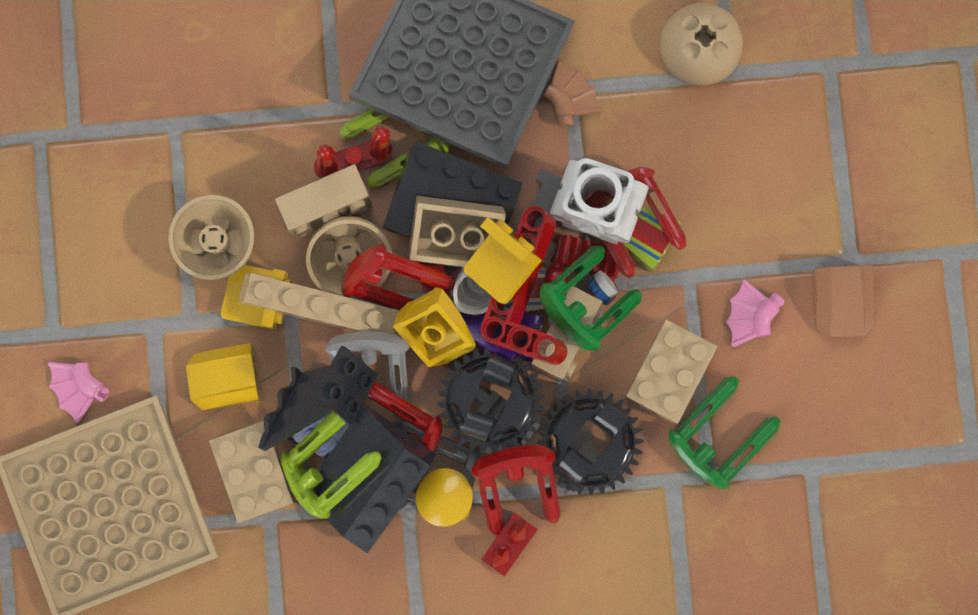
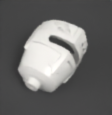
(469, 296)

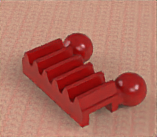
(569, 250)

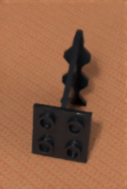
(317, 393)

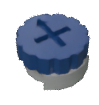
(603, 287)

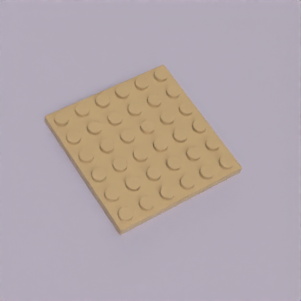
(106, 508)

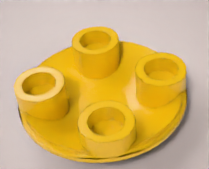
(444, 497)

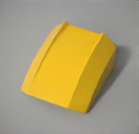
(434, 328)
(223, 377)

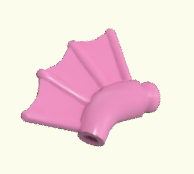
(752, 313)
(75, 388)

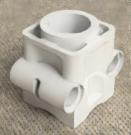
(608, 223)

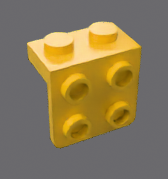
(501, 261)
(245, 313)

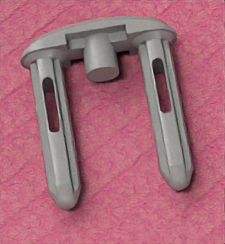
(367, 344)

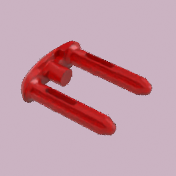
(362, 155)
(667, 220)
(367, 268)
(429, 425)
(513, 461)

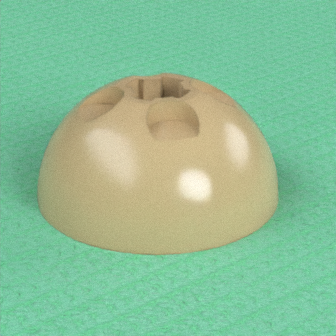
(701, 59)
(200, 226)
(329, 260)

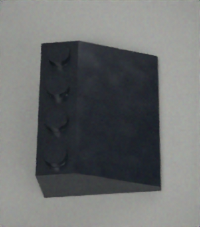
(444, 176)
(376, 500)

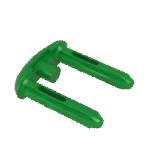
(568, 317)
(698, 460)

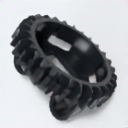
(610, 419)
(479, 427)

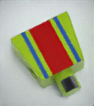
(648, 240)

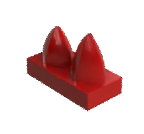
(509, 544)

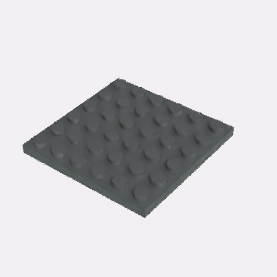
(464, 70)

